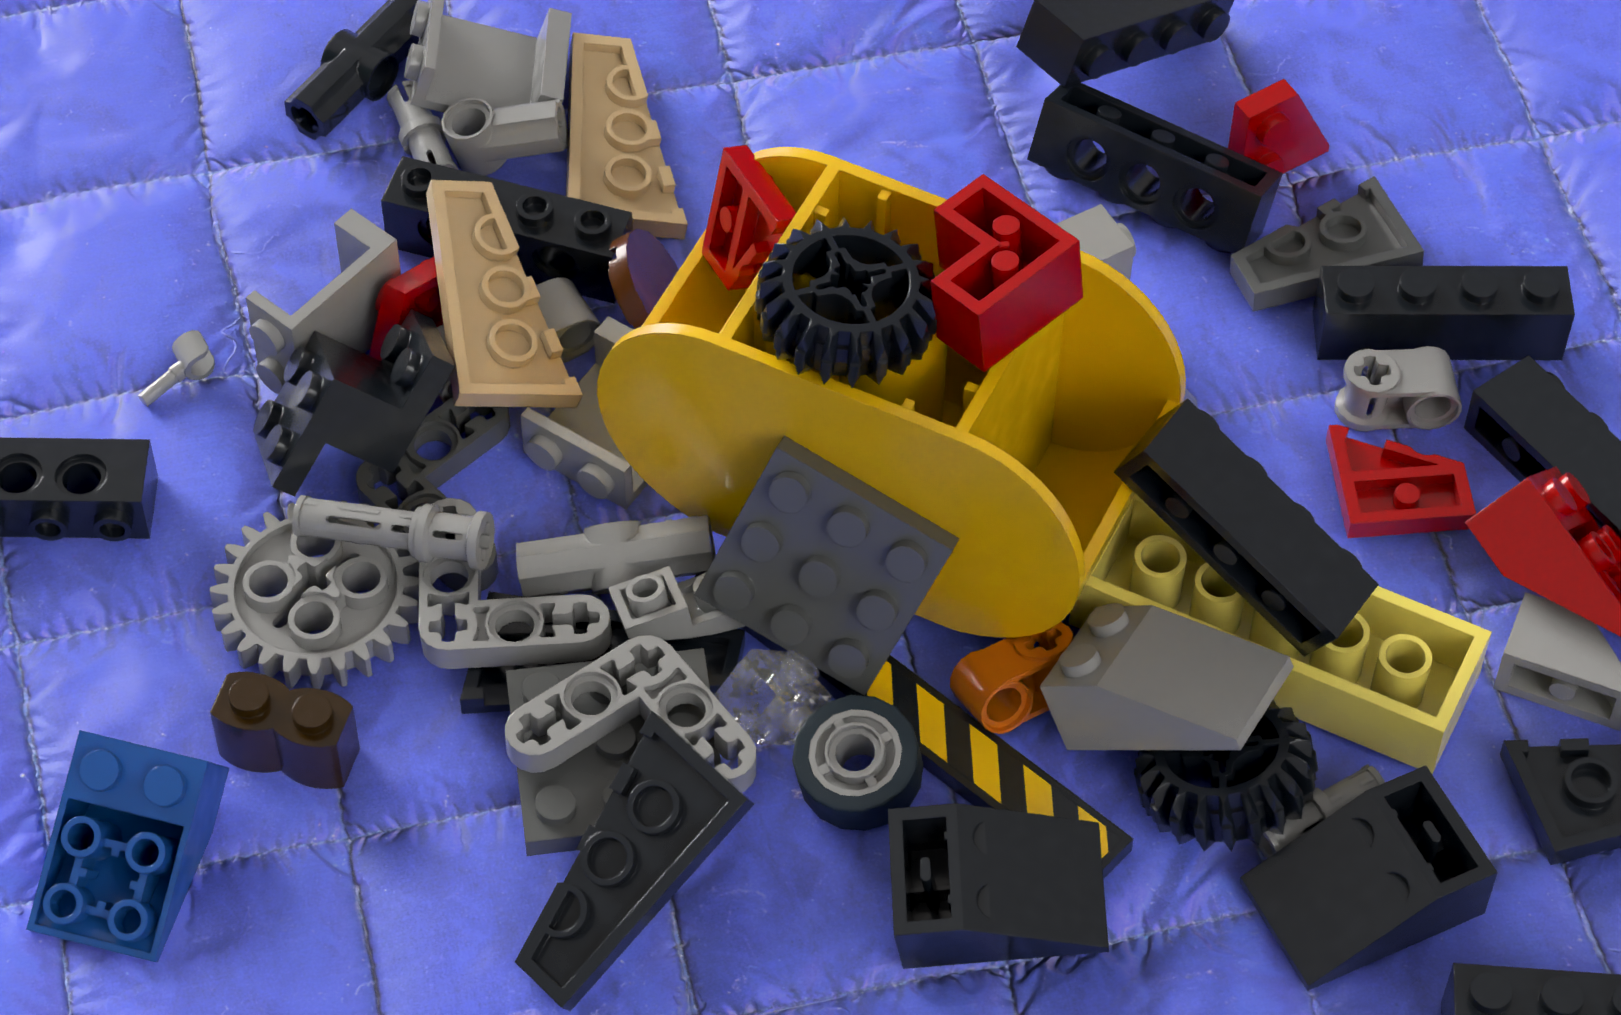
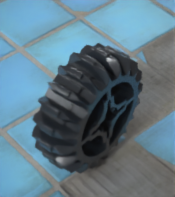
(830, 298)
(1231, 791)

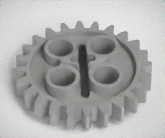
(313, 597)

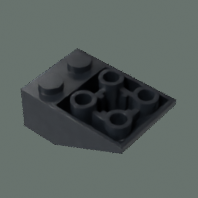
(1372, 879)
(994, 885)

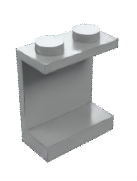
(484, 62)
(339, 311)
(577, 439)

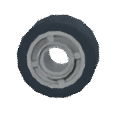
(845, 730)

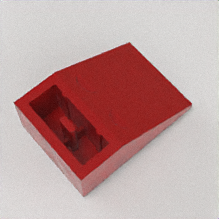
(1554, 546)

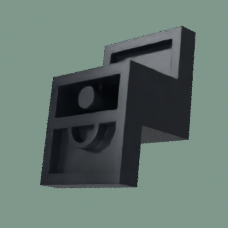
(352, 401)

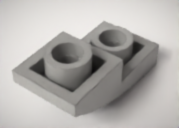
(667, 609)

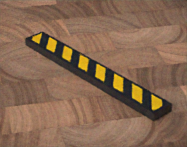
(974, 759)

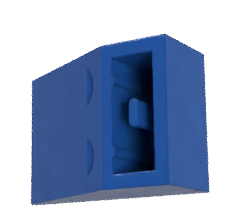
(125, 845)

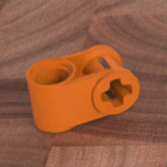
(1005, 678)

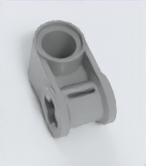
(1403, 386)

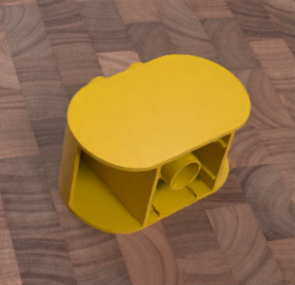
(996, 456)

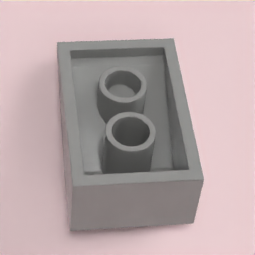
(1159, 683)

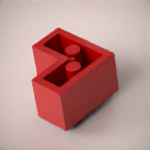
(1001, 274)

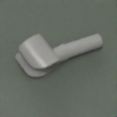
(193, 362)

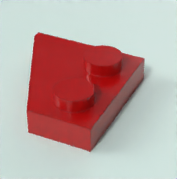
(1276, 128)
(744, 218)
(1396, 488)

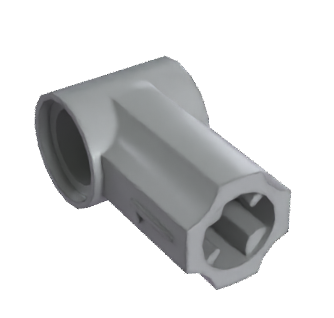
(489, 136)

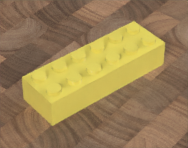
(1384, 683)

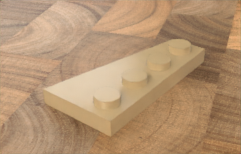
(614, 141)
(490, 306)

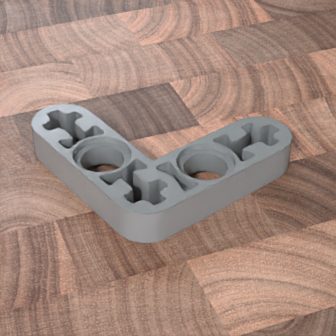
(481, 620)
(660, 693)

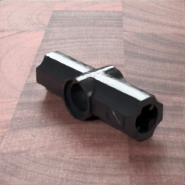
(353, 69)

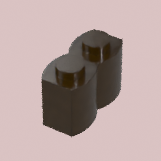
(292, 731)

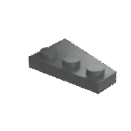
(1349, 233)

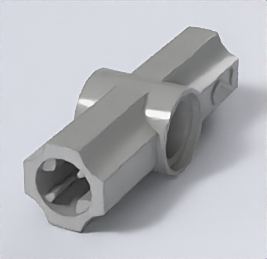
(614, 554)

